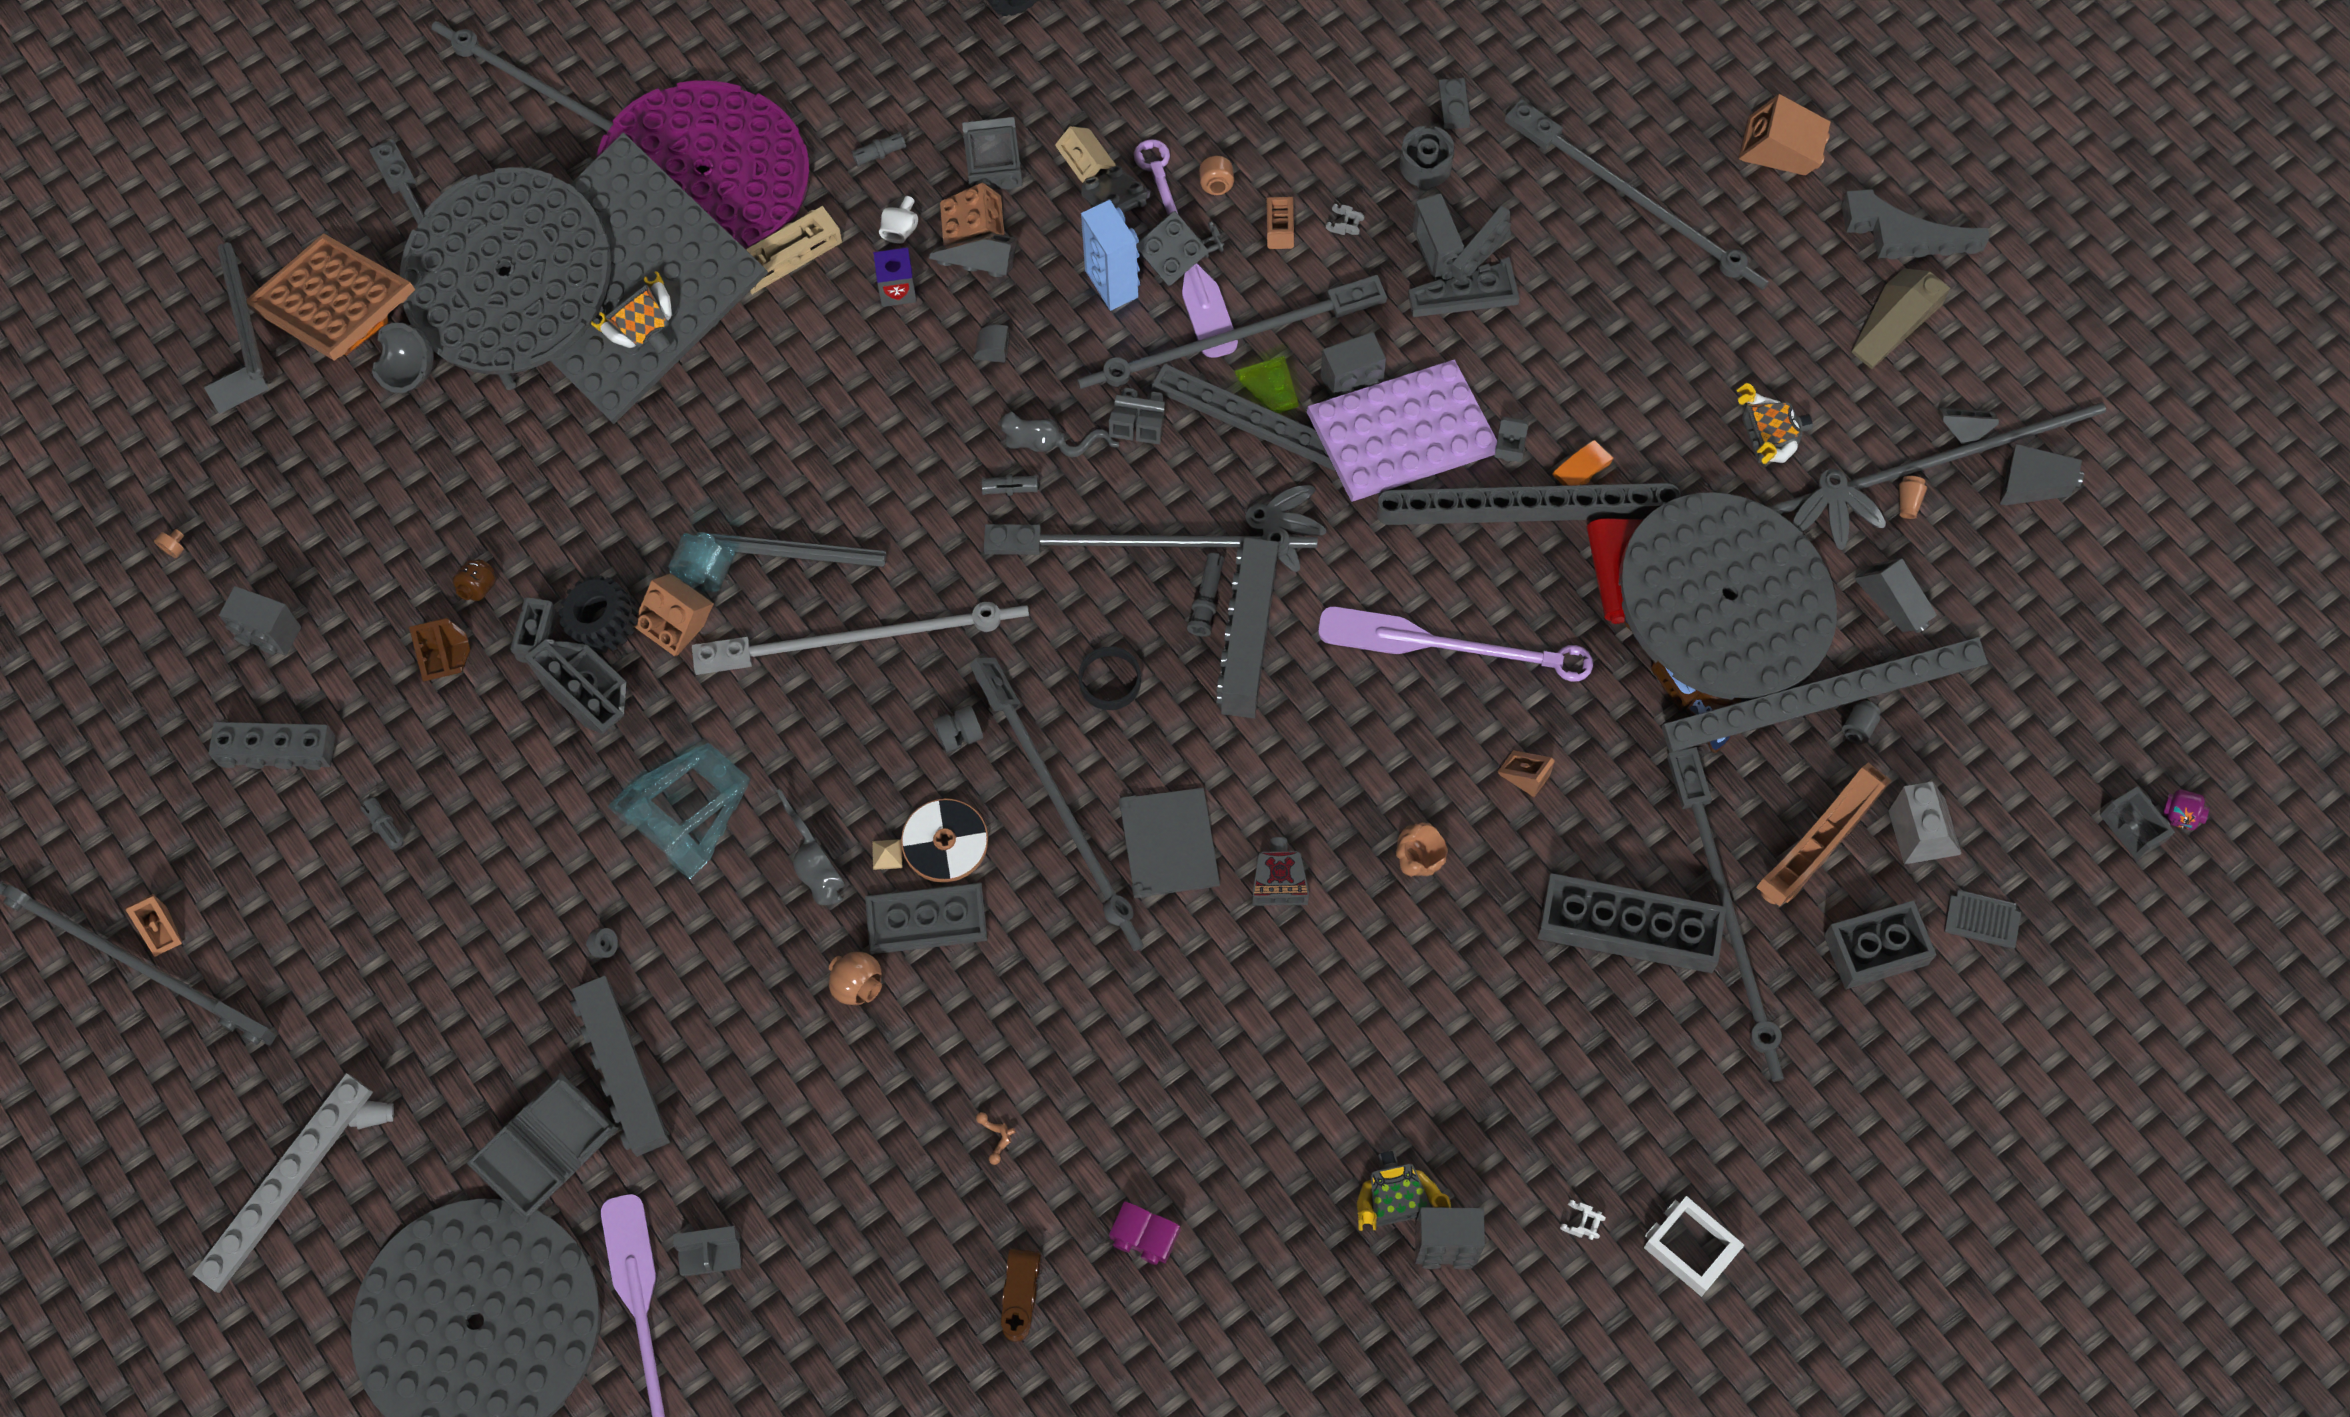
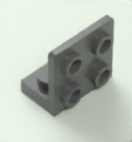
(1171, 248)

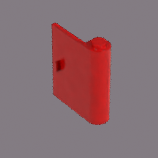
(1607, 546)

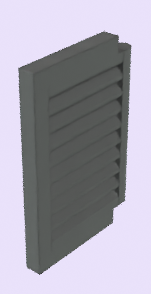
(1983, 919)

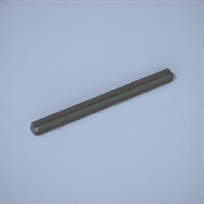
(240, 311)
(801, 550)

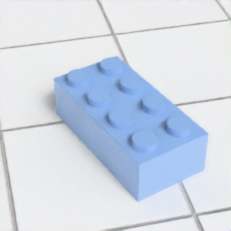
(1110, 254)

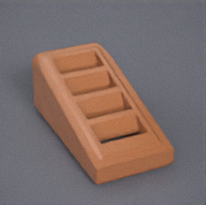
(1281, 230)

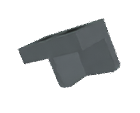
(708, 1251)

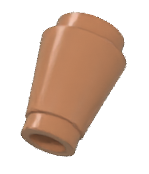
(1911, 496)

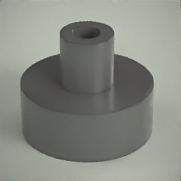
(602, 943)

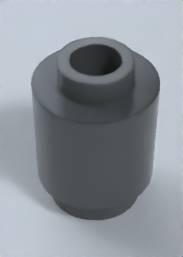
(1861, 722)

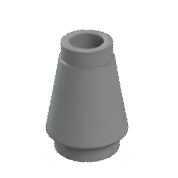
(373, 1114)

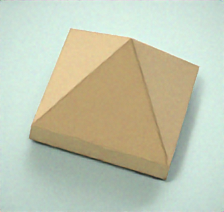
(887, 854)

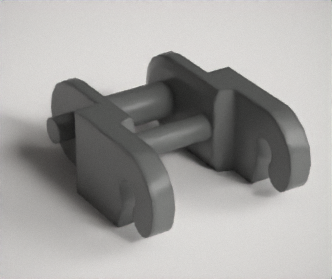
(1215, 237)

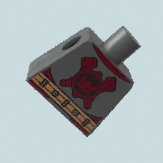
(1280, 877)

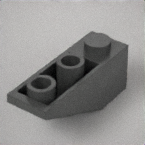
(985, 252)

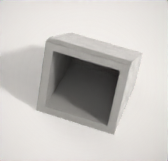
(1923, 824)

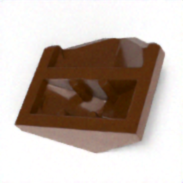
(439, 648)

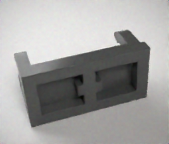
(234, 389)

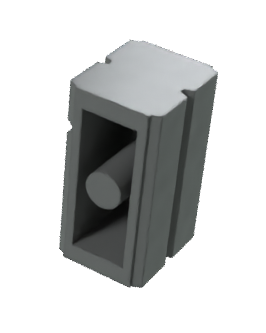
(533, 626)

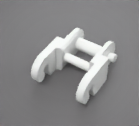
(1587, 1212)

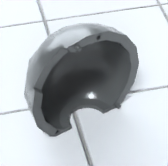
(404, 359)

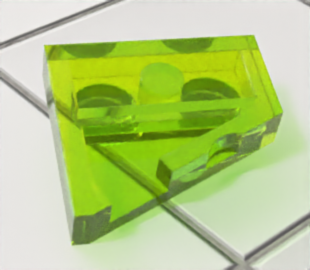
(1270, 384)

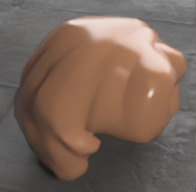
(1421, 850)

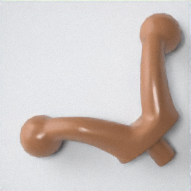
(982, 1119)

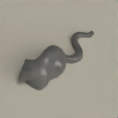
(1044, 435)
(813, 865)

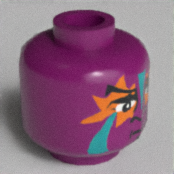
(2186, 809)

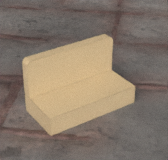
(1083, 152)

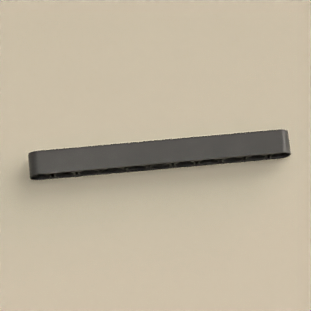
(1515, 509)

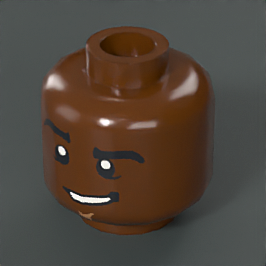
(474, 580)

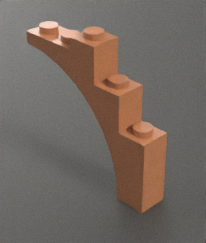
(1822, 839)

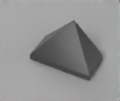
(1968, 424)

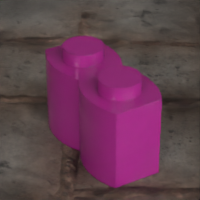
(1145, 1233)

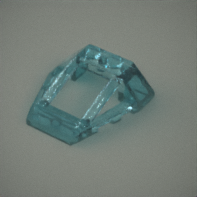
(663, 831)

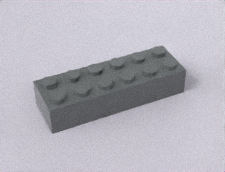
(1247, 628)
(1632, 923)

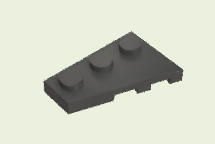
(1486, 242)

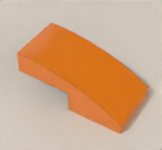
(1583, 465)

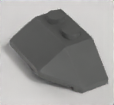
(580, 682)

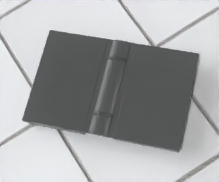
(542, 1146)

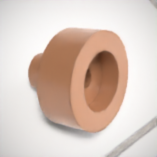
(170, 544)

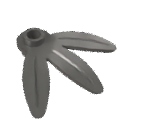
(1837, 497)
(1275, 517)

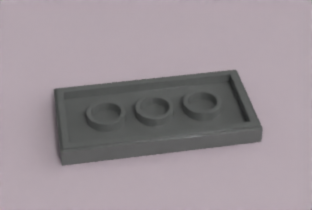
(926, 918)

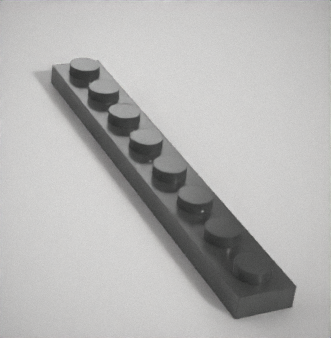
(1241, 414)

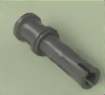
(1204, 606)

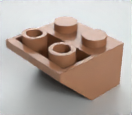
(672, 613)

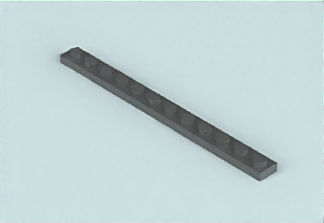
(1823, 695)

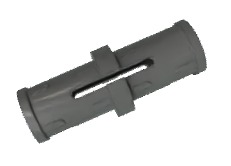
(878, 149)
(1029, 484)

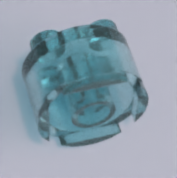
(701, 561)

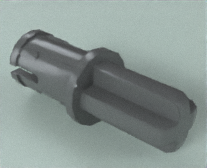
(382, 823)

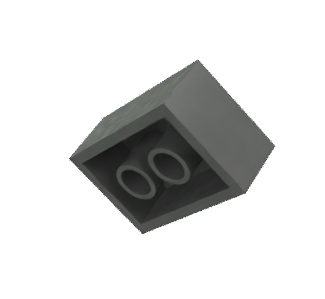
(1879, 944)
(1449, 1237)

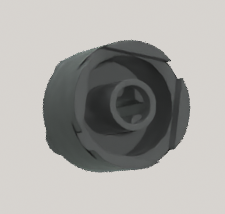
(1426, 157)

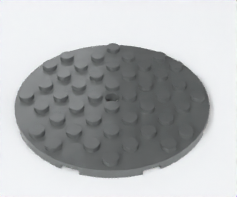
(554, 280)
(1717, 645)
(465, 1261)

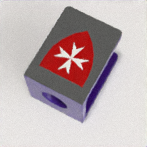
(894, 277)

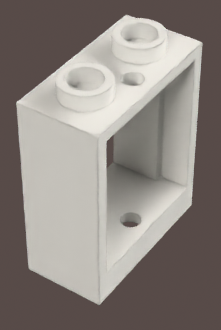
(1674, 1263)

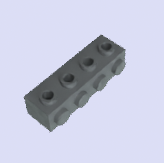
(271, 745)

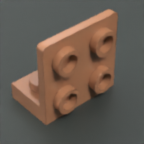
(971, 214)

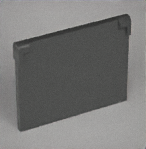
(1169, 842)

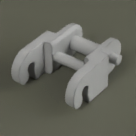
(1344, 228)

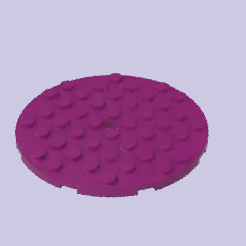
(744, 139)

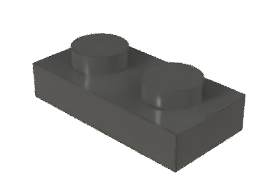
(1454, 103)

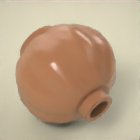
(855, 978)

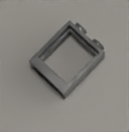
(1436, 236)

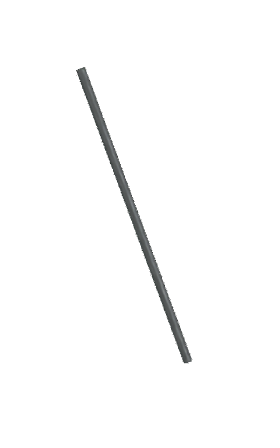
(1956, 453)

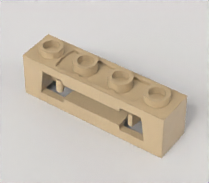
(792, 244)

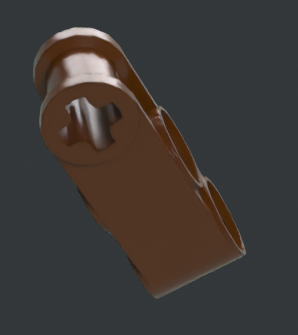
(1019, 1292)

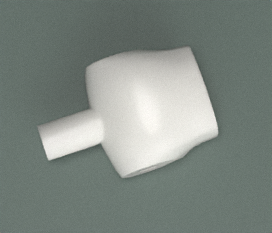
(898, 222)

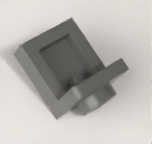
(1511, 439)

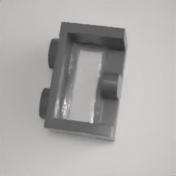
(2137, 823)

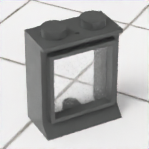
(992, 153)

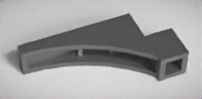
(1904, 235)

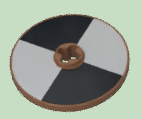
(961, 854)

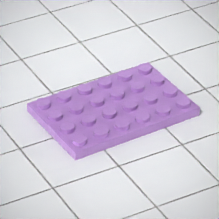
(1402, 430)

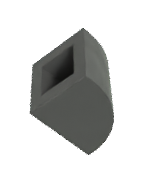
(992, 343)

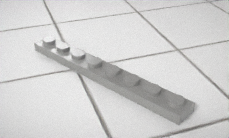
(282, 1183)

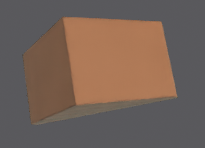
(1527, 771)
(154, 924)

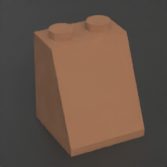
(1785, 137)

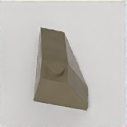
(1898, 312)

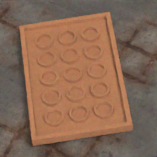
(329, 296)

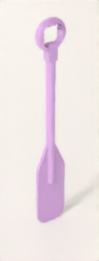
(1199, 290)
(1399, 636)
(633, 1276)

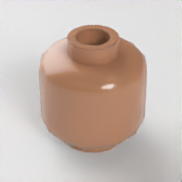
(1216, 175)

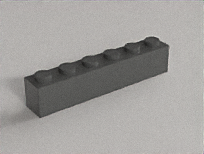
(620, 1065)

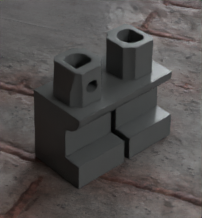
(1137, 415)

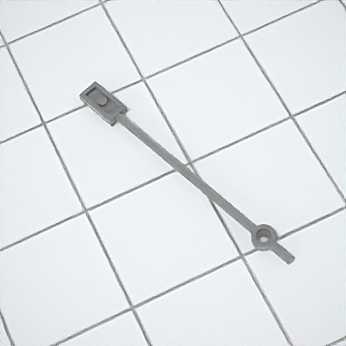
(737, 652)

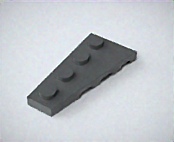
(1482, 290)

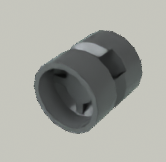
(958, 729)

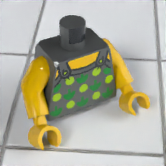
(1396, 1194)

